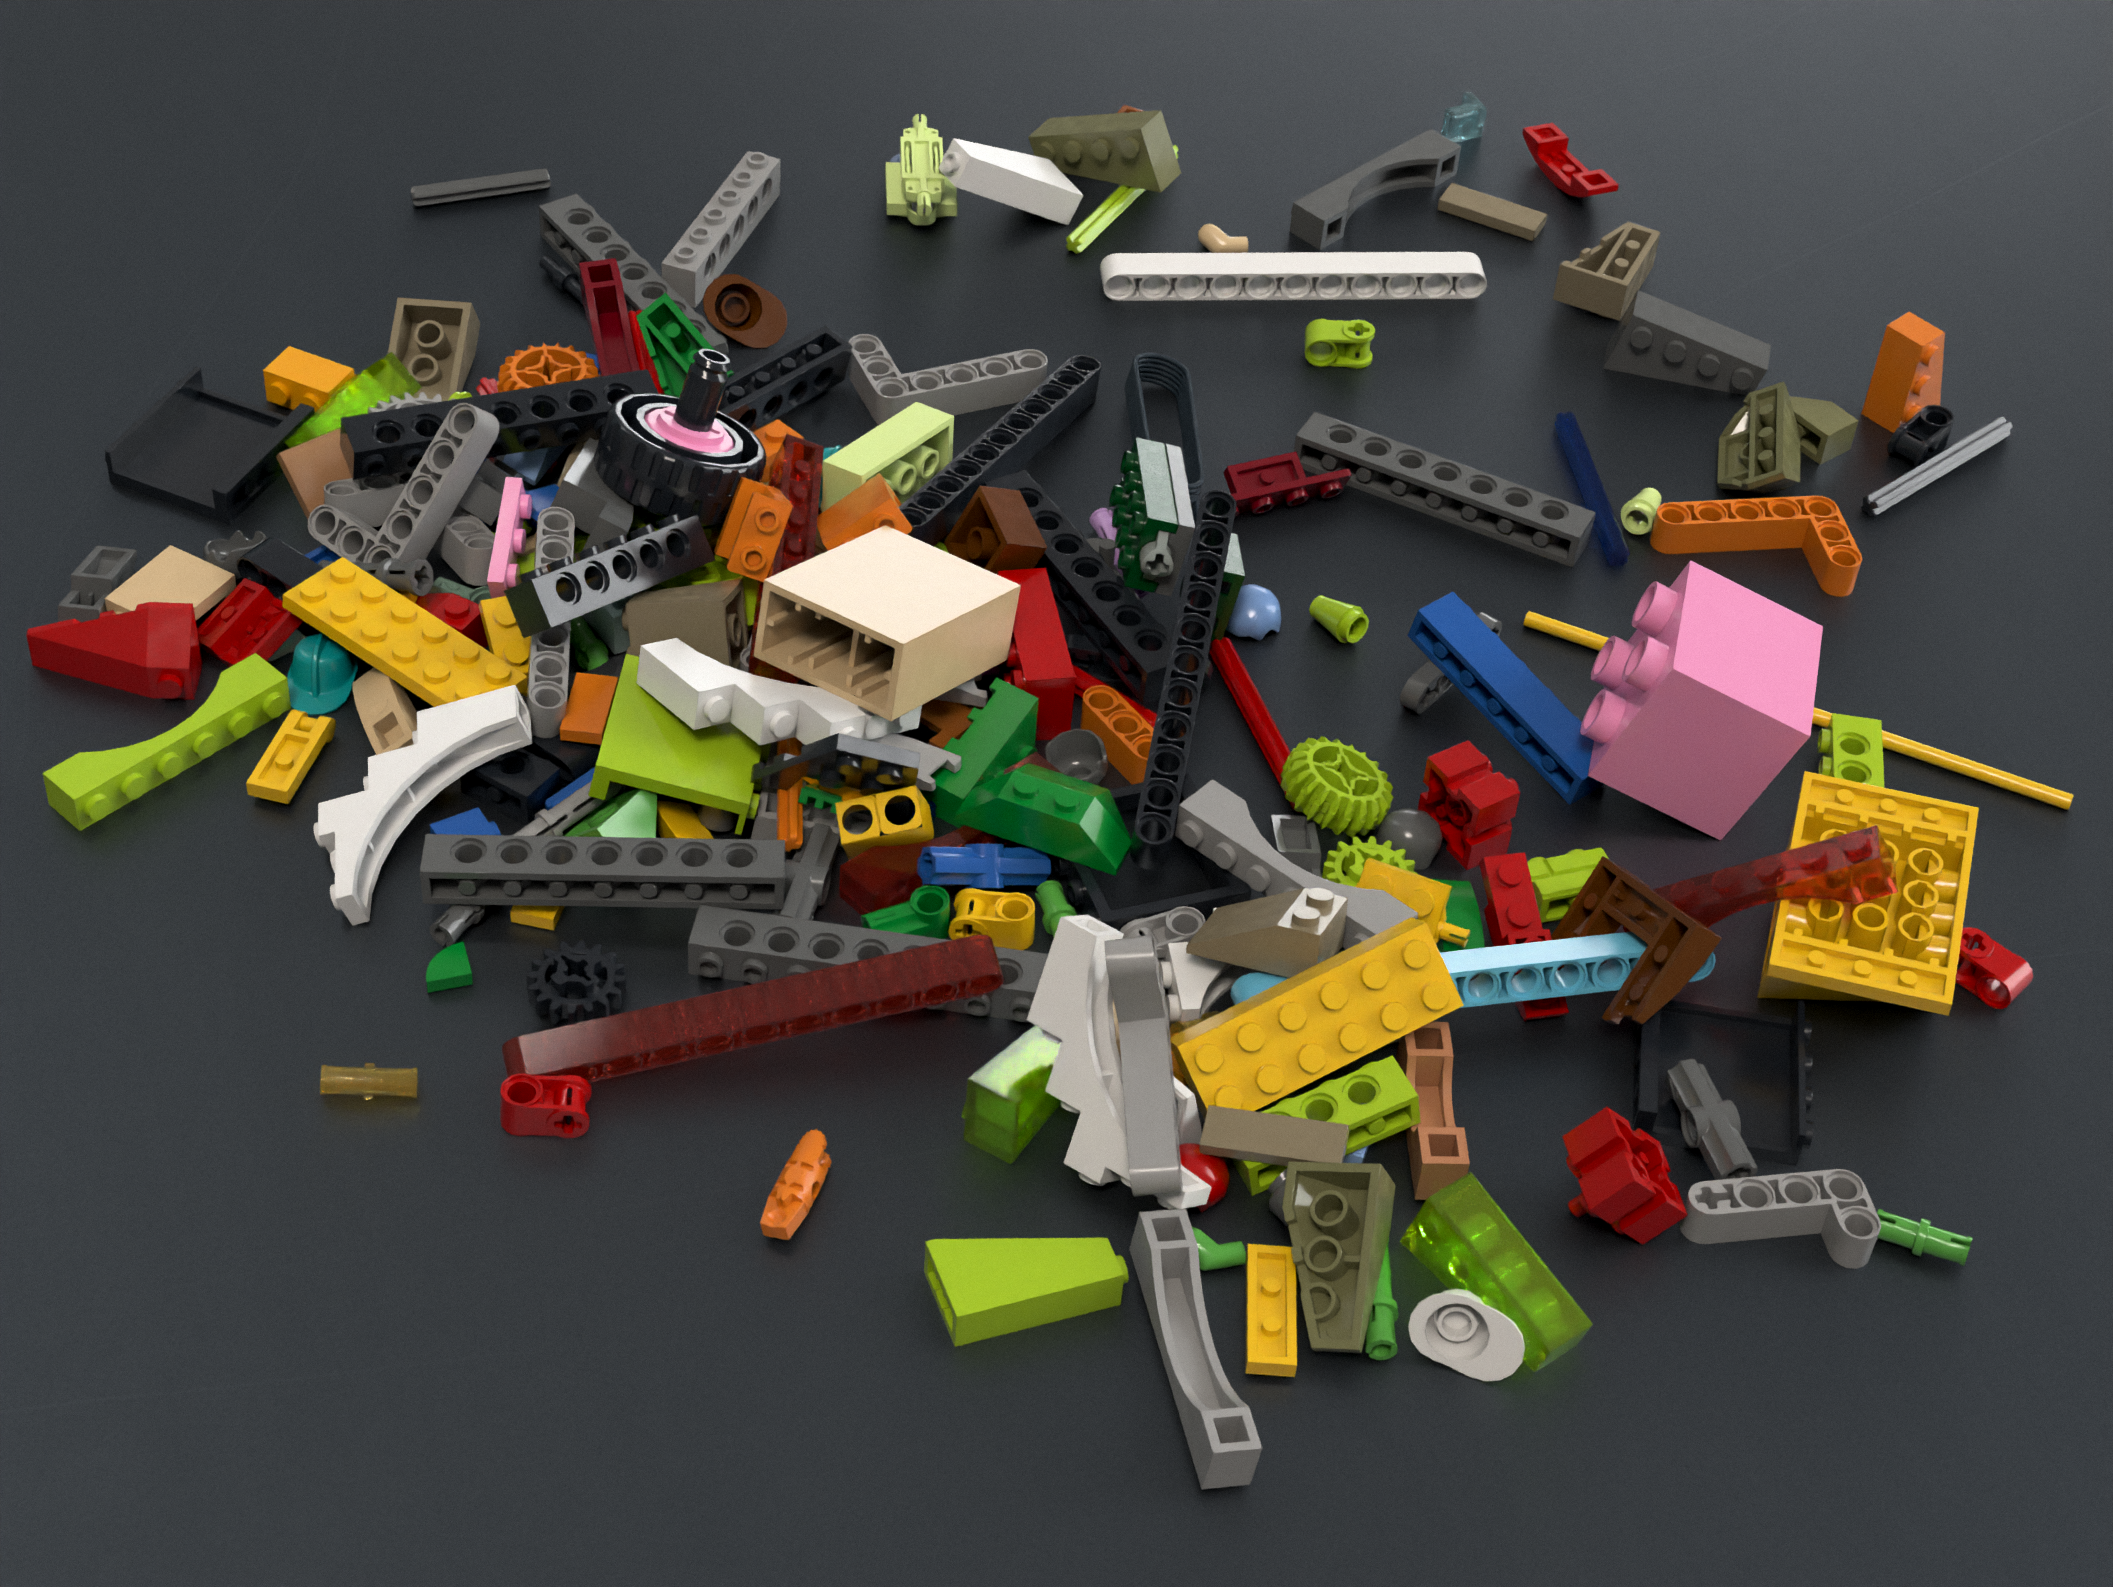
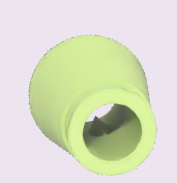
(1641, 511)

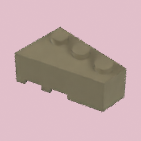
(1609, 274)

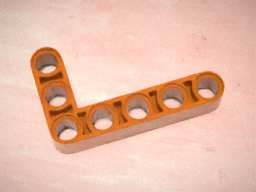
(1764, 524)

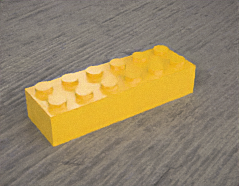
(1317, 1020)

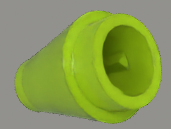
(1341, 619)

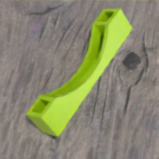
(102, 781)

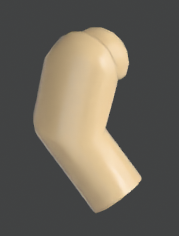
(1218, 242)

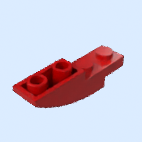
(1515, 919)

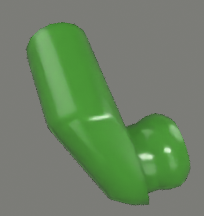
(1218, 1256)

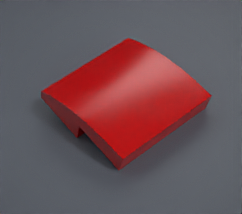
(247, 624)

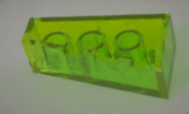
(1479, 1250)

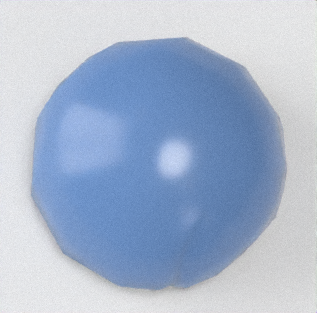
(1255, 613)

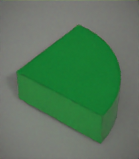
(449, 969)

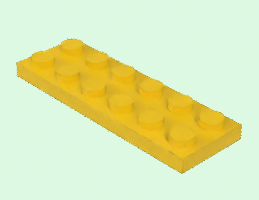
(398, 636)

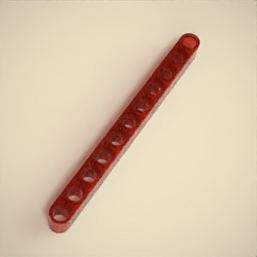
(760, 1012)

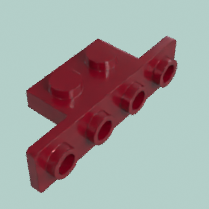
(1279, 480)

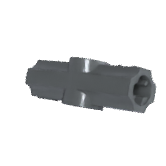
(809, 873)
(1709, 1121)

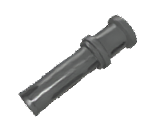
(398, 574)

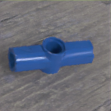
(983, 866)

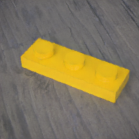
(1270, 1311)

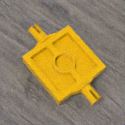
(1417, 892)

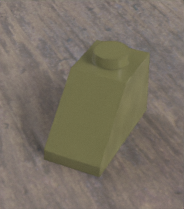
(1823, 428)

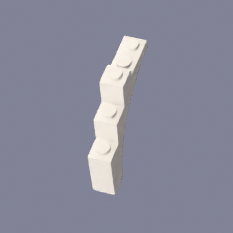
(763, 708)
(401, 782)
(1077, 1010)

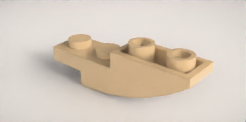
(384, 711)

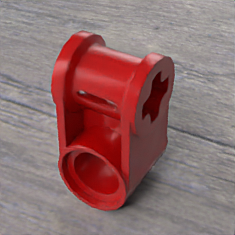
(1991, 969)
(541, 1105)

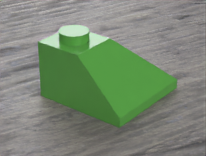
(624, 815)

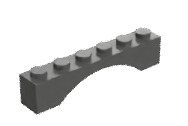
(1416, 163)

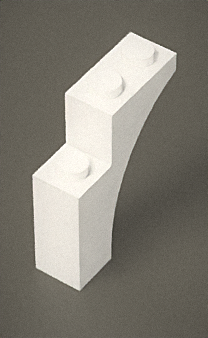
(1195, 981)

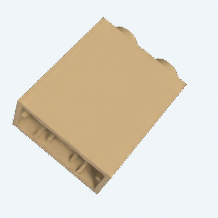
(886, 621)

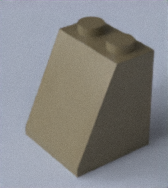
(701, 615)

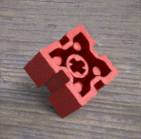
(1469, 803)
(1622, 1177)

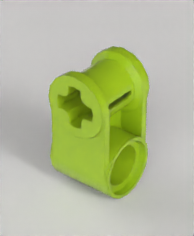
(1339, 343)

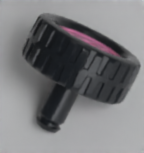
(680, 450)

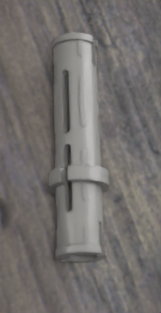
(567, 812)

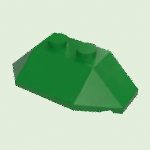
(1050, 815)

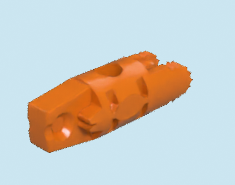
(796, 1187)

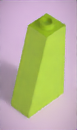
(1020, 1282)

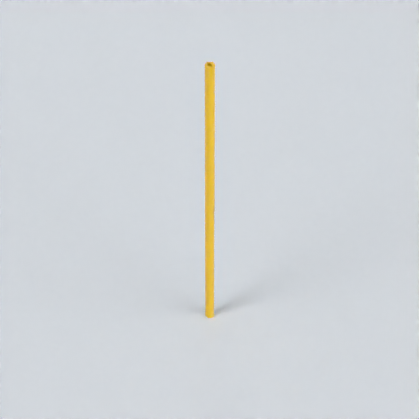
(1822, 718)

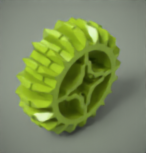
(1336, 786)

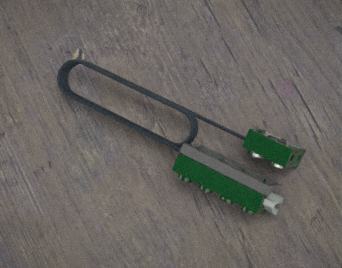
(1154, 503)

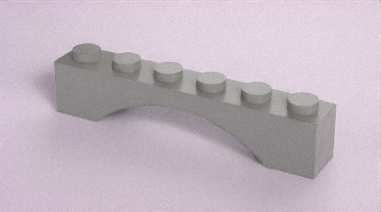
(1222, 830)
(1211, 1413)

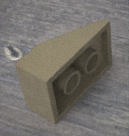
(435, 343)
(1275, 932)

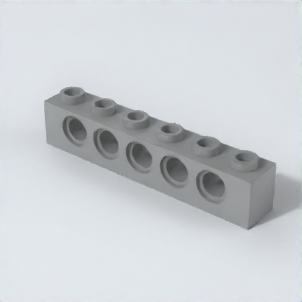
(722, 226)

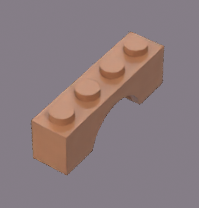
(1435, 1145)

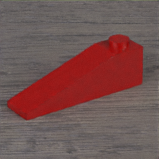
(135, 651)

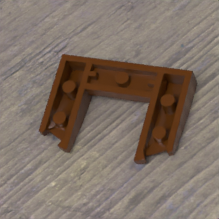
(1675, 939)

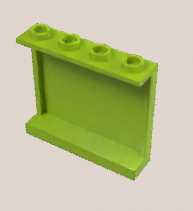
(664, 755)

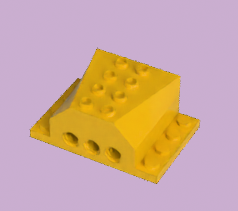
(1891, 946)

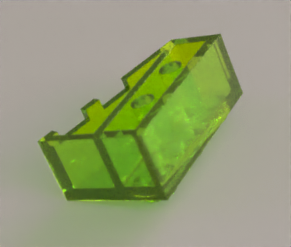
(356, 395)
(1009, 1098)

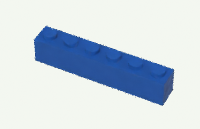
(1506, 694)

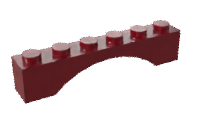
(607, 316)

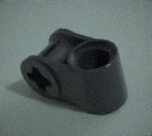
(1923, 434)

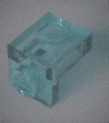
(1465, 120)

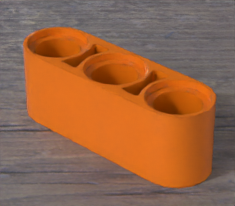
(1121, 728)

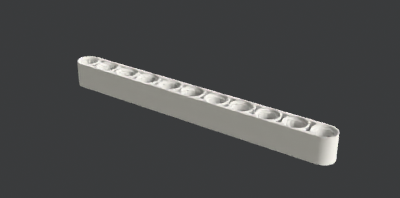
(1292, 276)

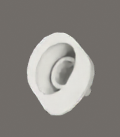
(1467, 1335)

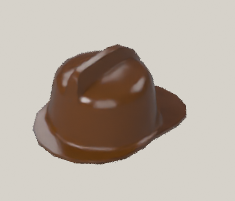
(744, 311)

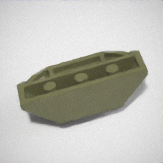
(1761, 444)

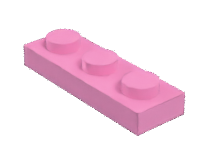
(509, 537)

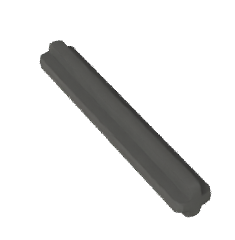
(480, 187)

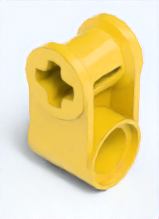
(1000, 915)

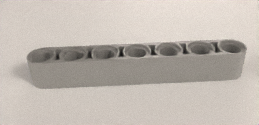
(550, 648)

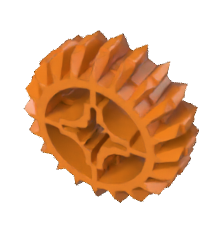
(544, 367)

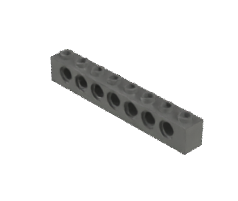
(584, 236)
(1446, 489)
(602, 871)
(771, 947)

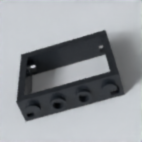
(1087, 896)

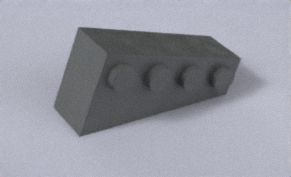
(1685, 348)

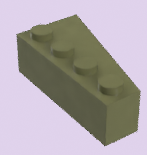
(1111, 148)

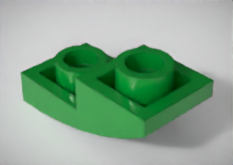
(1462, 912)

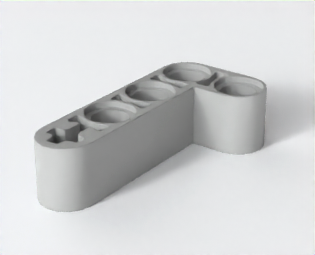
(1785, 1206)

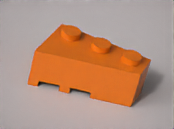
(1905, 372)

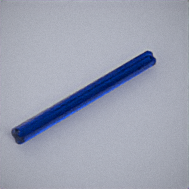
(1592, 488)

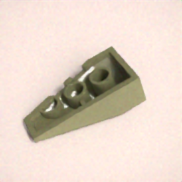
(1339, 1241)

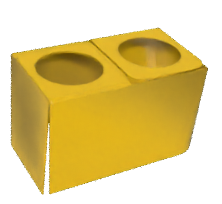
(858, 843)

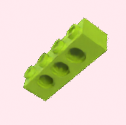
(1852, 749)
(1389, 1108)

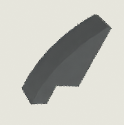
(592, 502)

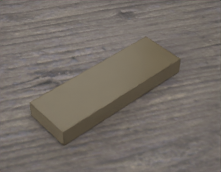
(1492, 212)
(1271, 1137)

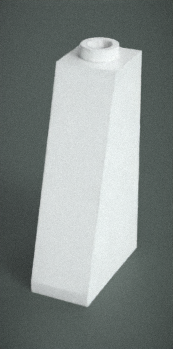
(1012, 179)

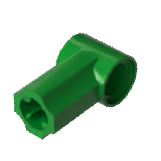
(923, 915)

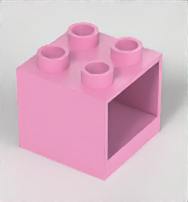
(1703, 699)

